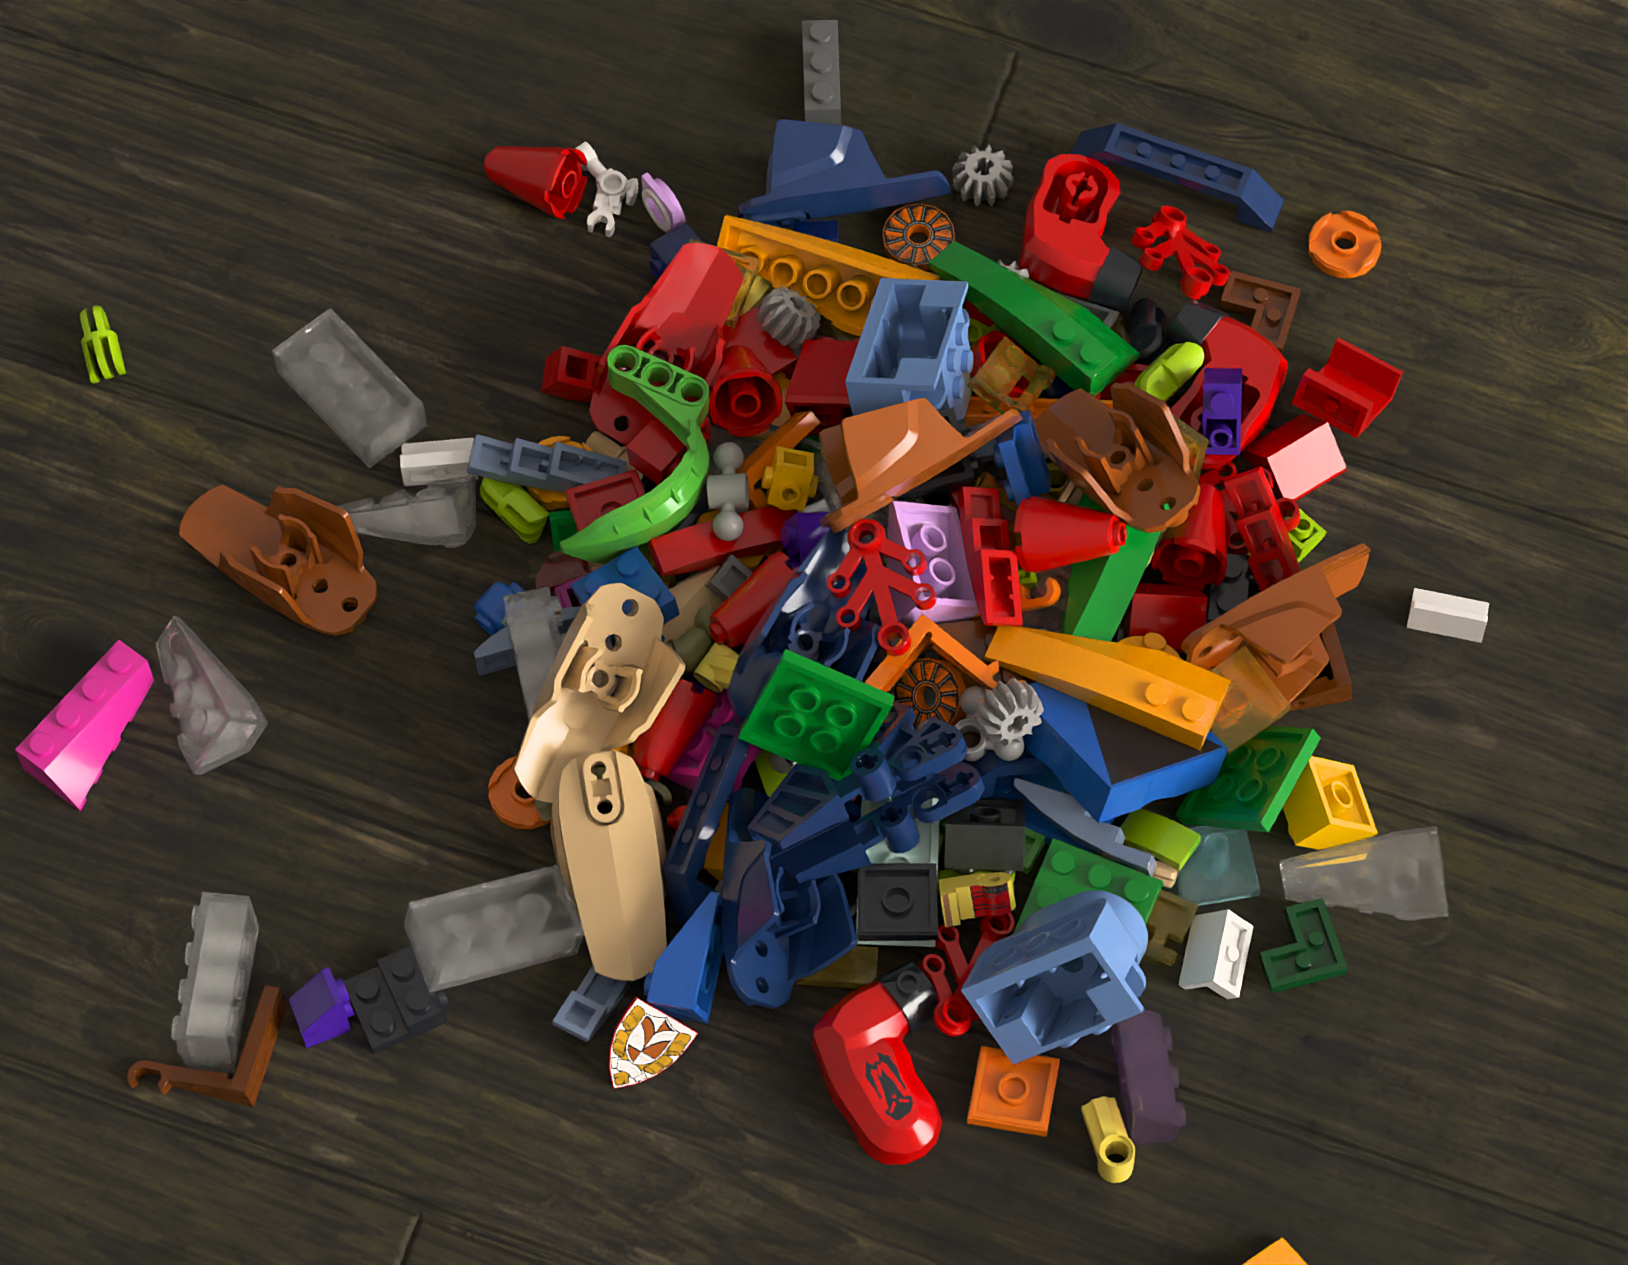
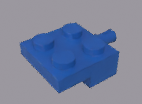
(1024, 460)
(636, 572)

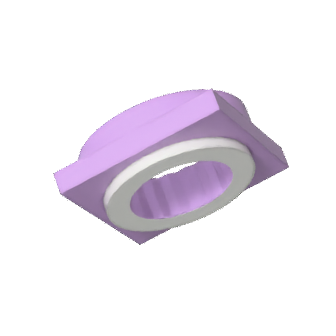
(661, 203)

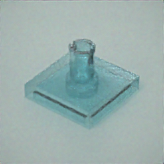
(1219, 868)

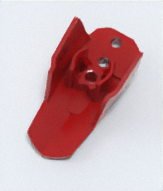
(675, 322)

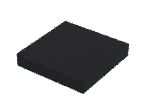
(897, 902)

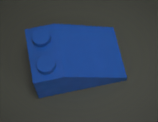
(690, 965)

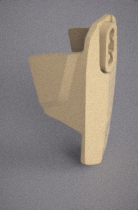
(595, 693)
(613, 862)

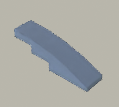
(539, 465)
(1074, 821)

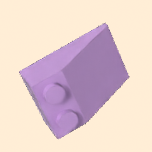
(939, 537)

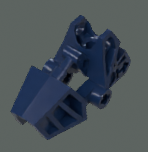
(807, 812)

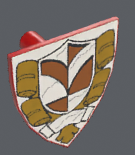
(645, 1044)

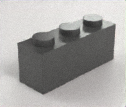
(821, 71)

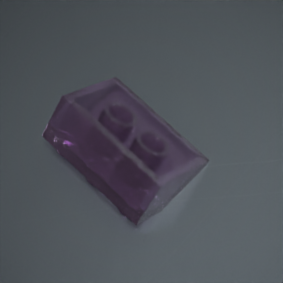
(1147, 1079)

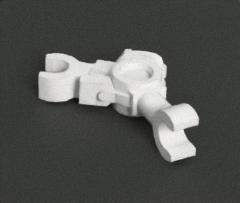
(611, 191)

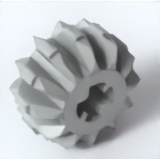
(982, 176)
(788, 317)
(1009, 711)

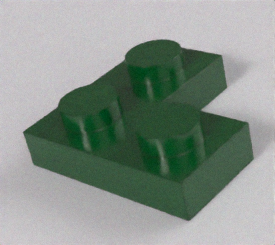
(1312, 955)

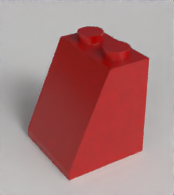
(820, 381)

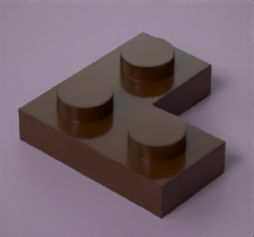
(1267, 301)

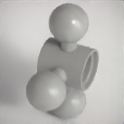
(728, 491)
(969, 706)

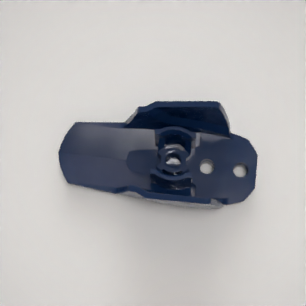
(830, 174)
(806, 624)
(772, 922)

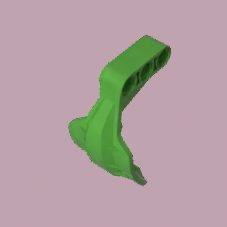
(673, 499)

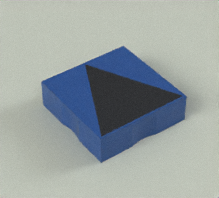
(1115, 762)

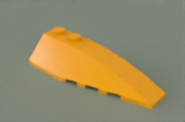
(829, 274)
(1118, 678)

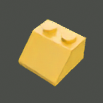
(1328, 806)

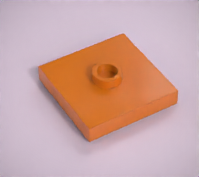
(1013, 1095)

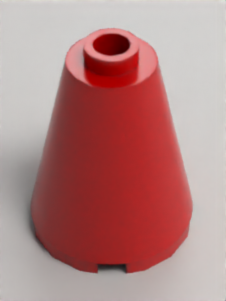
(540, 176)
(744, 394)
(1064, 534)
(1196, 548)
(744, 608)
(673, 730)

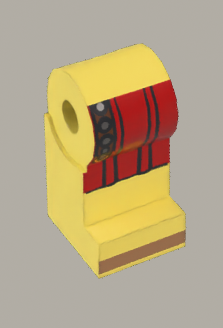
(976, 896)

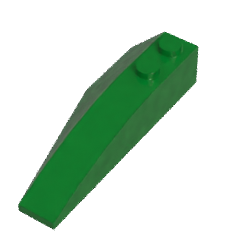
(1043, 322)
(1105, 585)

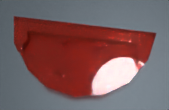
(559, 570)

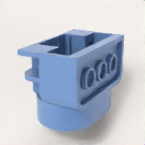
(913, 347)
(1061, 974)

